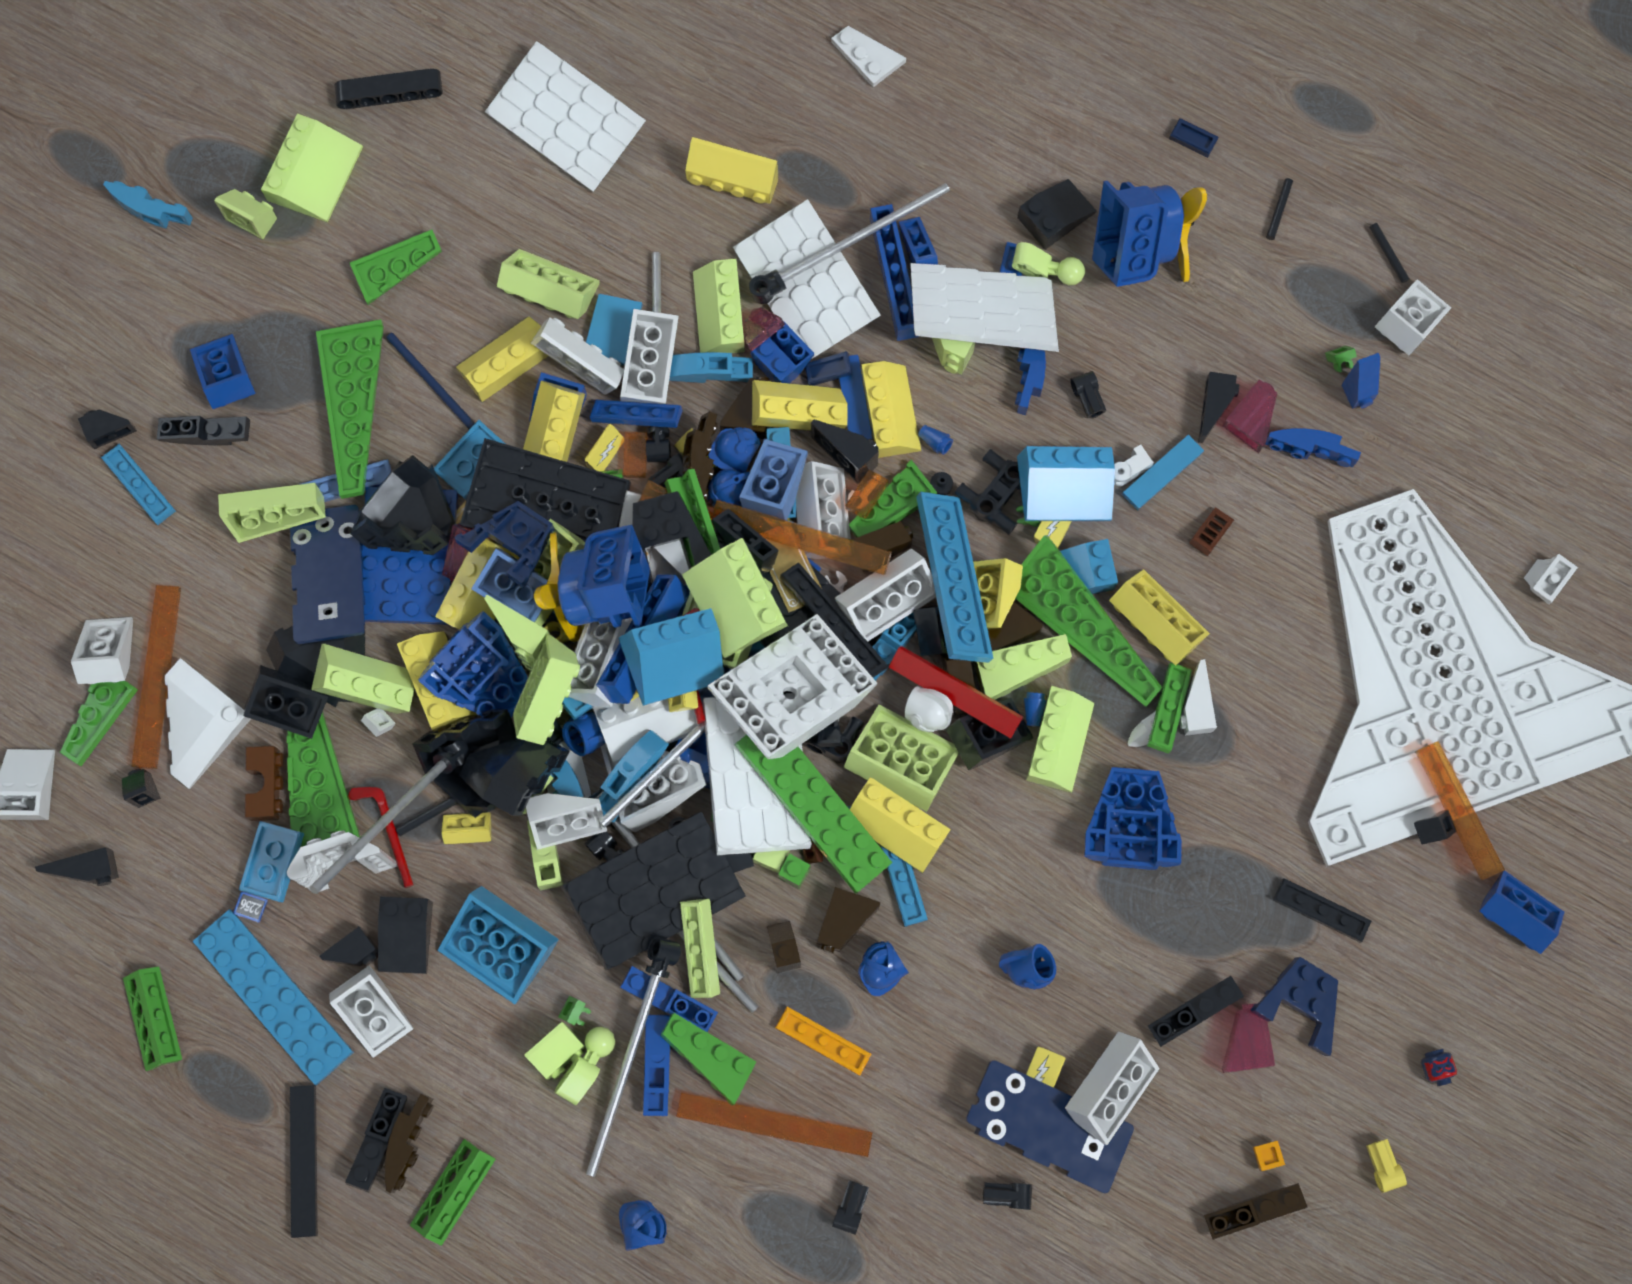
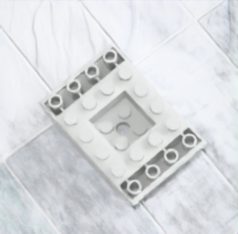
(810, 665)

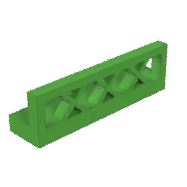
(692, 495)
(154, 1017)
(454, 1194)

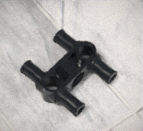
(996, 493)

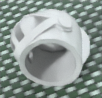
(928, 709)

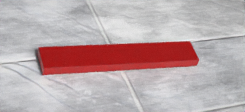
(960, 693)

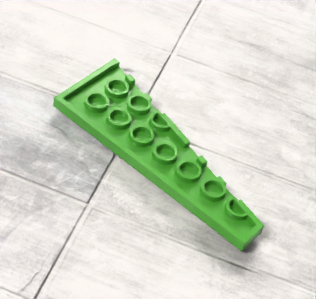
(350, 378)
(1067, 606)
(317, 787)

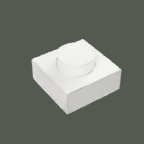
(378, 722)

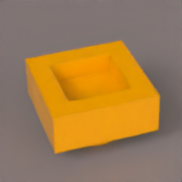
(1268, 1156)

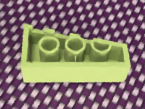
(270, 510)
(1021, 665)

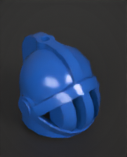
(734, 449)
(726, 486)
(585, 730)
(1026, 967)
(881, 968)
(641, 1224)

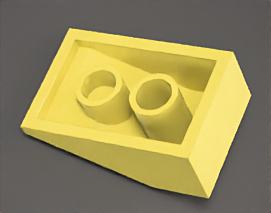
(998, 587)

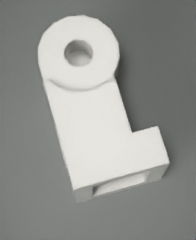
(1133, 467)

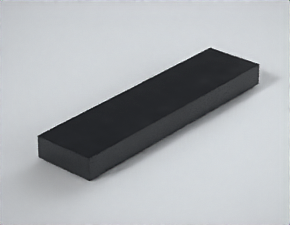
(1322, 910)

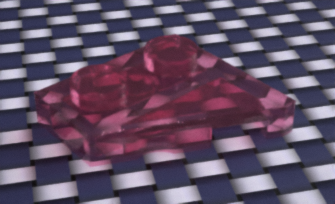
(760, 326)

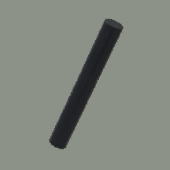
(1284, 194)
(1390, 254)
(425, 816)

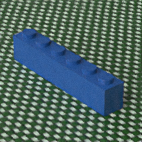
(894, 274)
(661, 604)

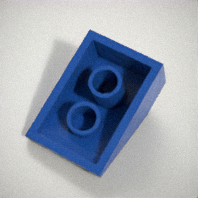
(222, 371)

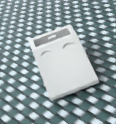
(26, 784)

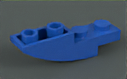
(1033, 364)
(1303, 442)
(669, 999)
(656, 1067)

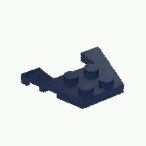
(518, 531)
(1308, 992)

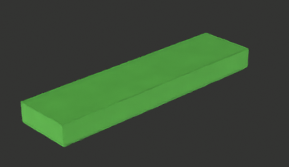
(1169, 708)

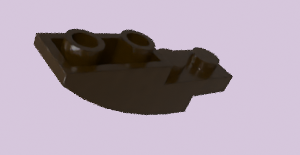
(696, 449)
(400, 1153)
(1255, 1211)

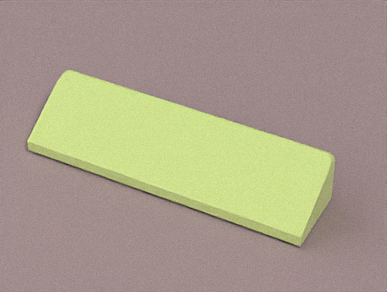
(700, 948)

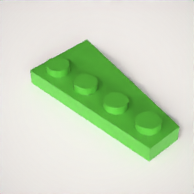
(391, 265)
(895, 502)
(96, 717)
(714, 1059)

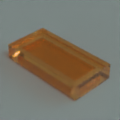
(635, 455)
(867, 494)

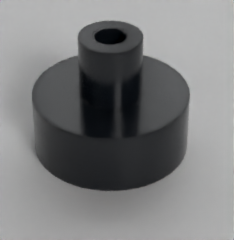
(942, 483)

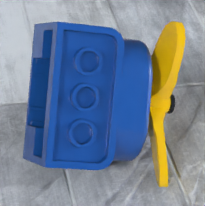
(1144, 230)
(597, 581)

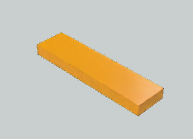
(823, 1041)

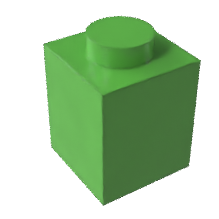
(794, 871)

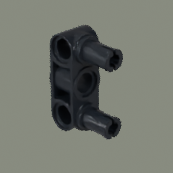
(848, 739)

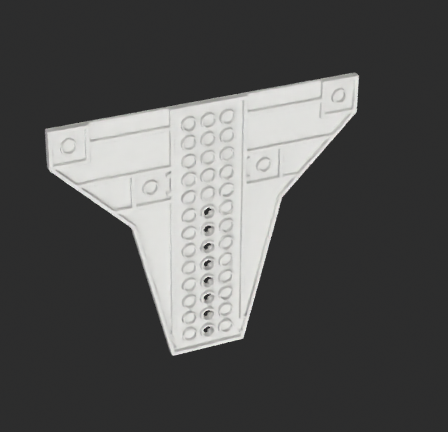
(1503, 715)

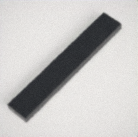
(819, 603)
(303, 1161)

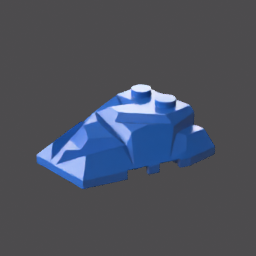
(477, 669)
(1133, 823)

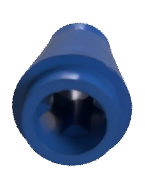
(936, 439)
(1034, 708)

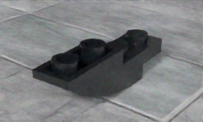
(201, 431)
(1195, 1011)
(377, 1135)

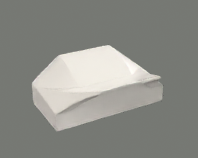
(1549, 577)

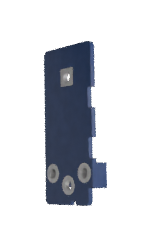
(328, 578)
(1036, 1121)

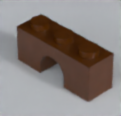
(265, 803)

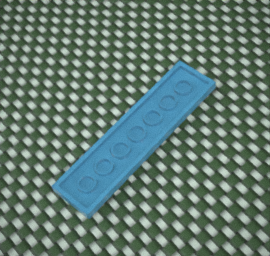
(954, 578)
(273, 997)

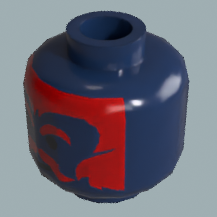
(1439, 1067)

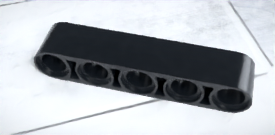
(388, 88)

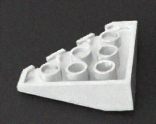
(200, 722)
(663, 794)

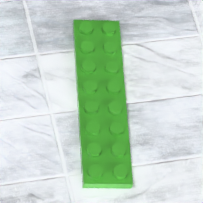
(819, 813)

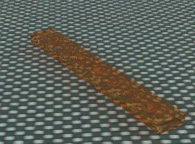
(810, 539)
(156, 667)
(774, 1124)

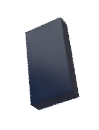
(1193, 137)
(828, 368)

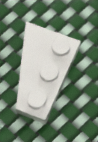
(867, 55)

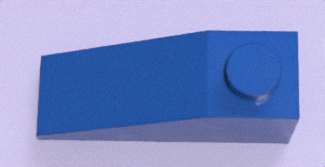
(917, 242)
(1363, 382)

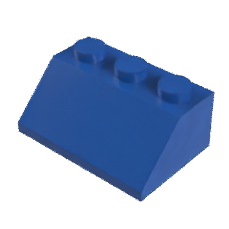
(1522, 912)

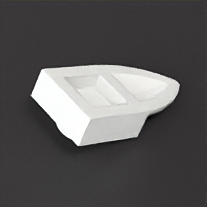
(1140, 734)

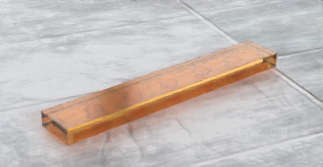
(1461, 811)

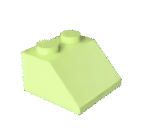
(246, 212)
(953, 354)
(555, 1051)

